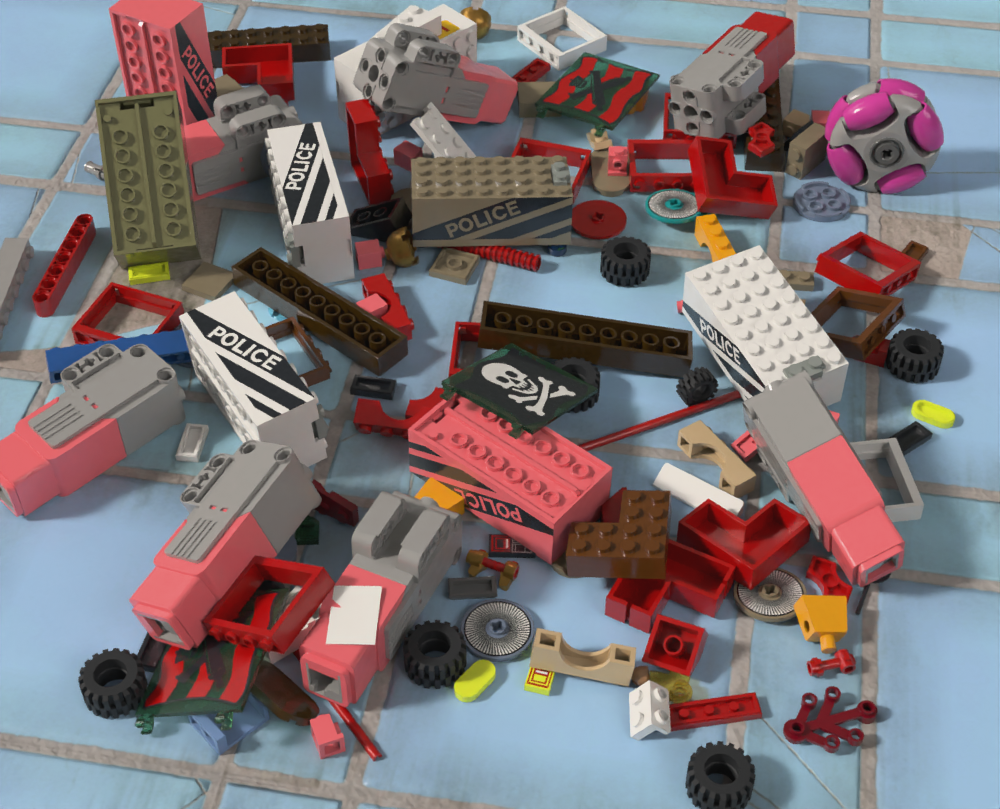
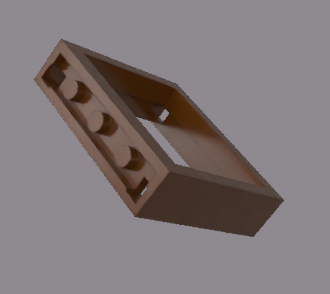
(891, 314)
(291, 326)

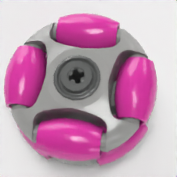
(883, 136)

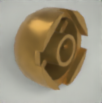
(480, 17)
(401, 248)

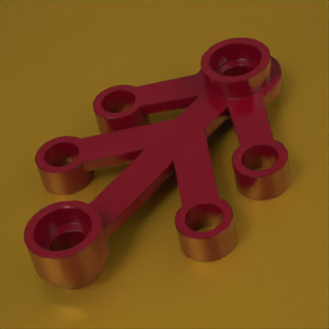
(827, 722)

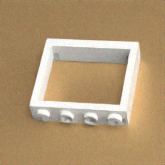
(529, 33)
(892, 452)

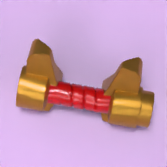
(479, 562)

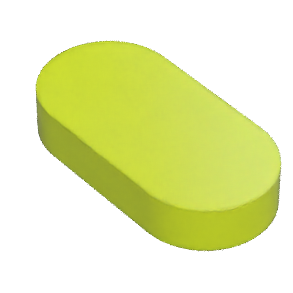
(933, 414)
(474, 680)

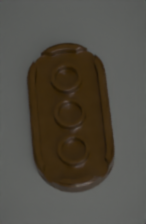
(283, 696)

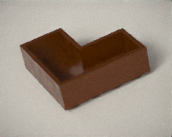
(628, 548)

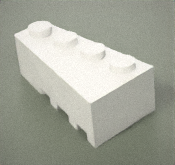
(415, 17)

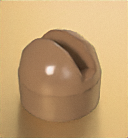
(640, 675)

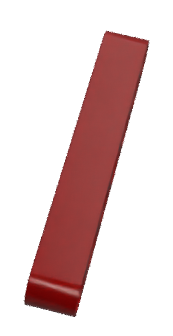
(64, 265)

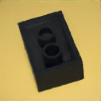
(380, 219)

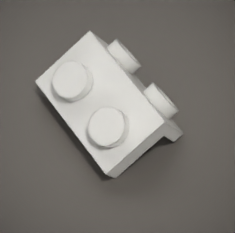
(649, 710)

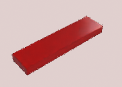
(714, 711)

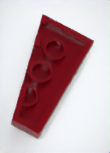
(336, 506)

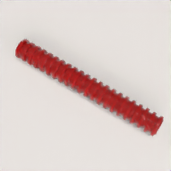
(504, 255)

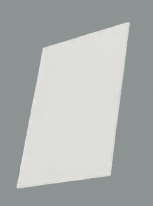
(357, 618)

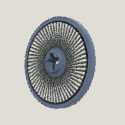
(504, 644)

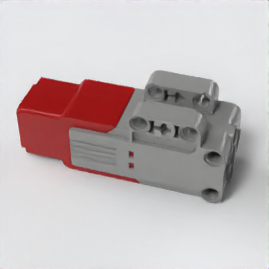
(728, 80)

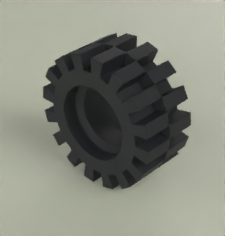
(697, 386)

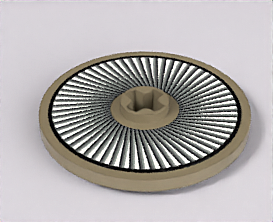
(778, 606)

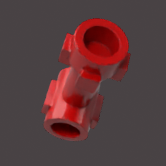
(842, 660)

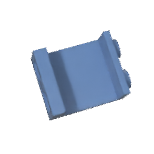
(244, 723)

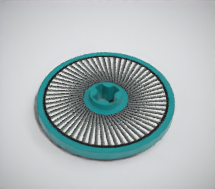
(672, 206)

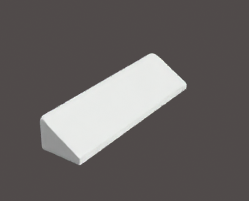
(694, 490)

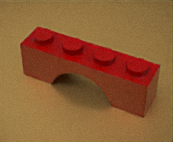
(397, 313)
(371, 418)

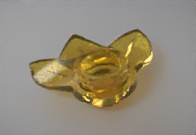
(675, 684)

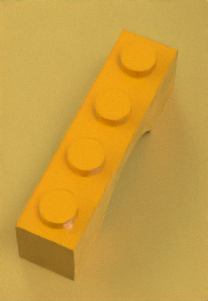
(711, 234)

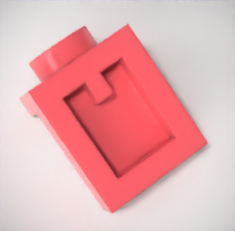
(745, 446)

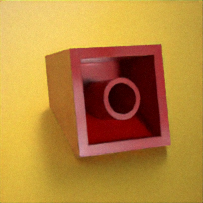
(675, 645)

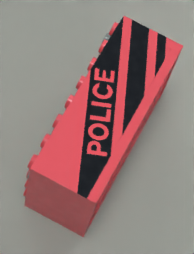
(166, 50)
(516, 485)

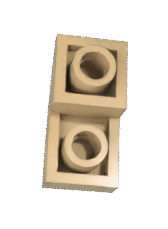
(598, 142)

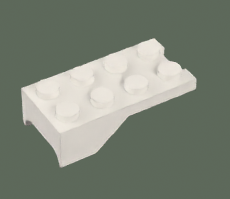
(440, 135)

